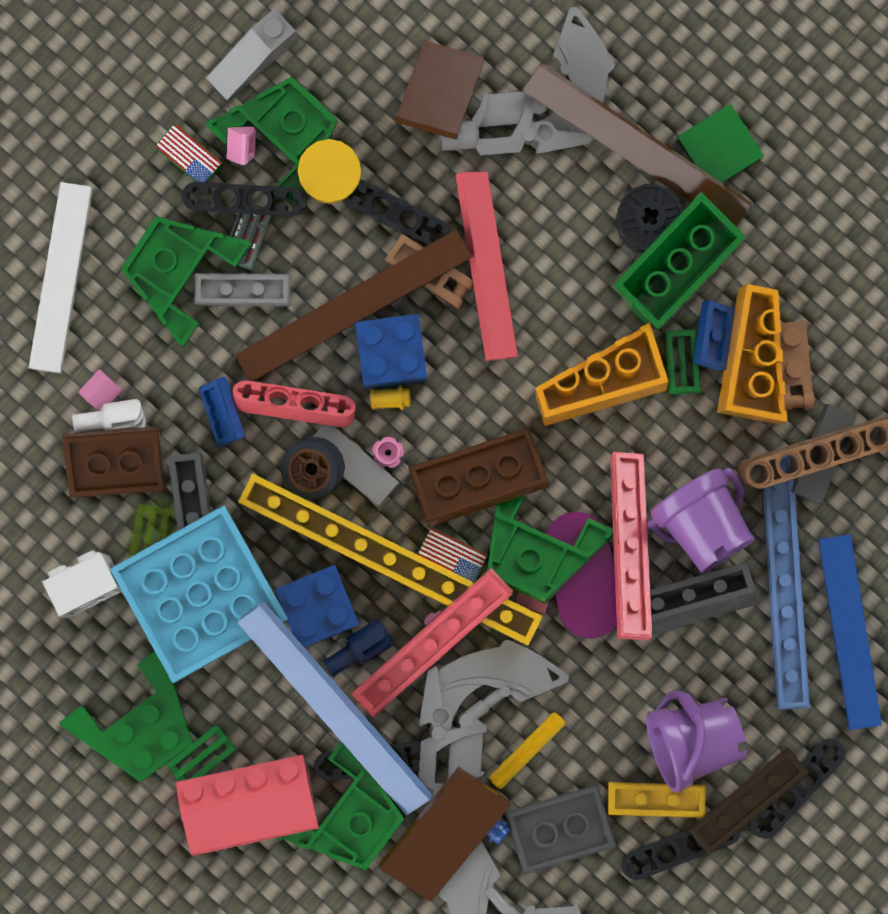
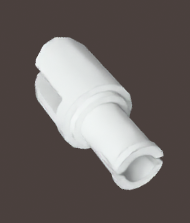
(111, 416)

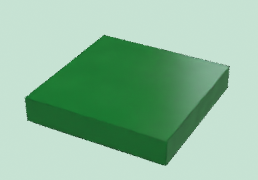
(721, 145)

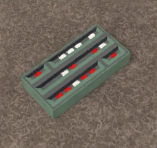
(253, 229)

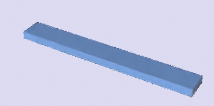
(785, 594)
(334, 708)

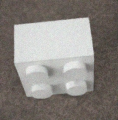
(81, 585)

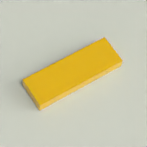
(655, 800)

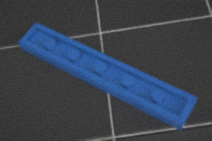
(849, 632)

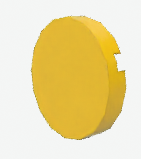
(329, 171)

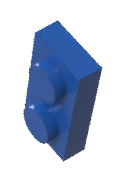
(714, 335)

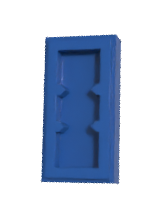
(221, 412)

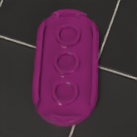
(589, 597)

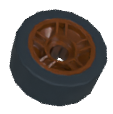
(296, 468)

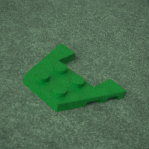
(287, 119)
(167, 260)
(535, 561)
(144, 736)
(358, 822)

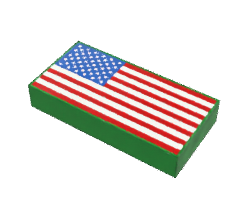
(188, 155)
(452, 554)

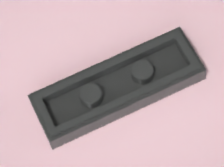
(815, 485)

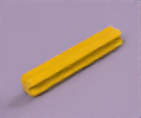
(527, 750)

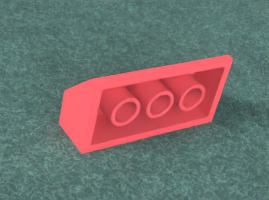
(247, 805)

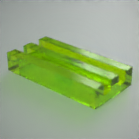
(141, 509)

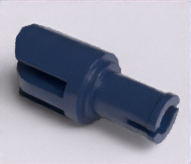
(360, 648)

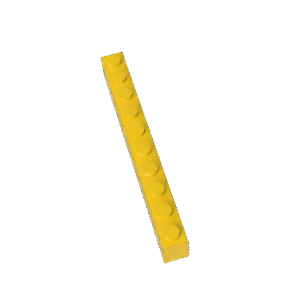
(379, 554)

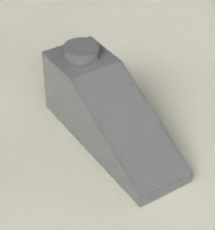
(253, 54)

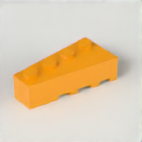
(753, 375)
(606, 379)

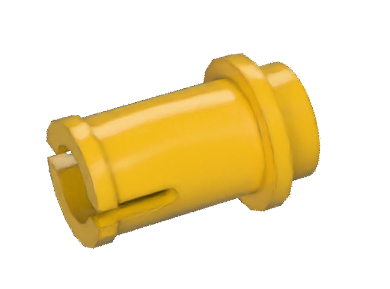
(390, 398)

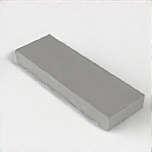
(242, 290)
(360, 468)

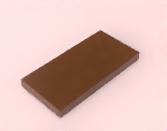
(478, 477)
(444, 834)

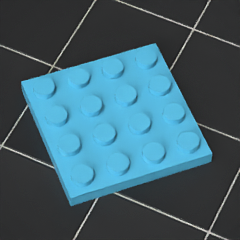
(194, 592)

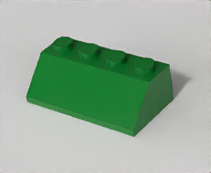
(678, 262)

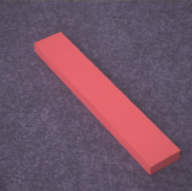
(486, 266)
(630, 546)
(432, 642)

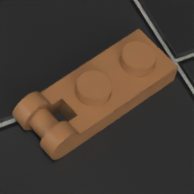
(405, 247)
(796, 365)

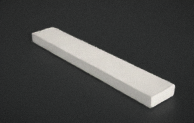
(60, 278)

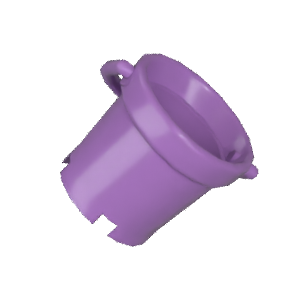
(704, 519)
(693, 739)

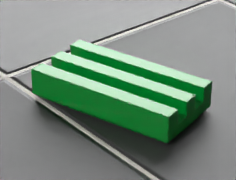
(684, 389)
(223, 739)

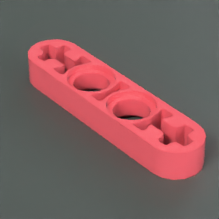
(294, 399)

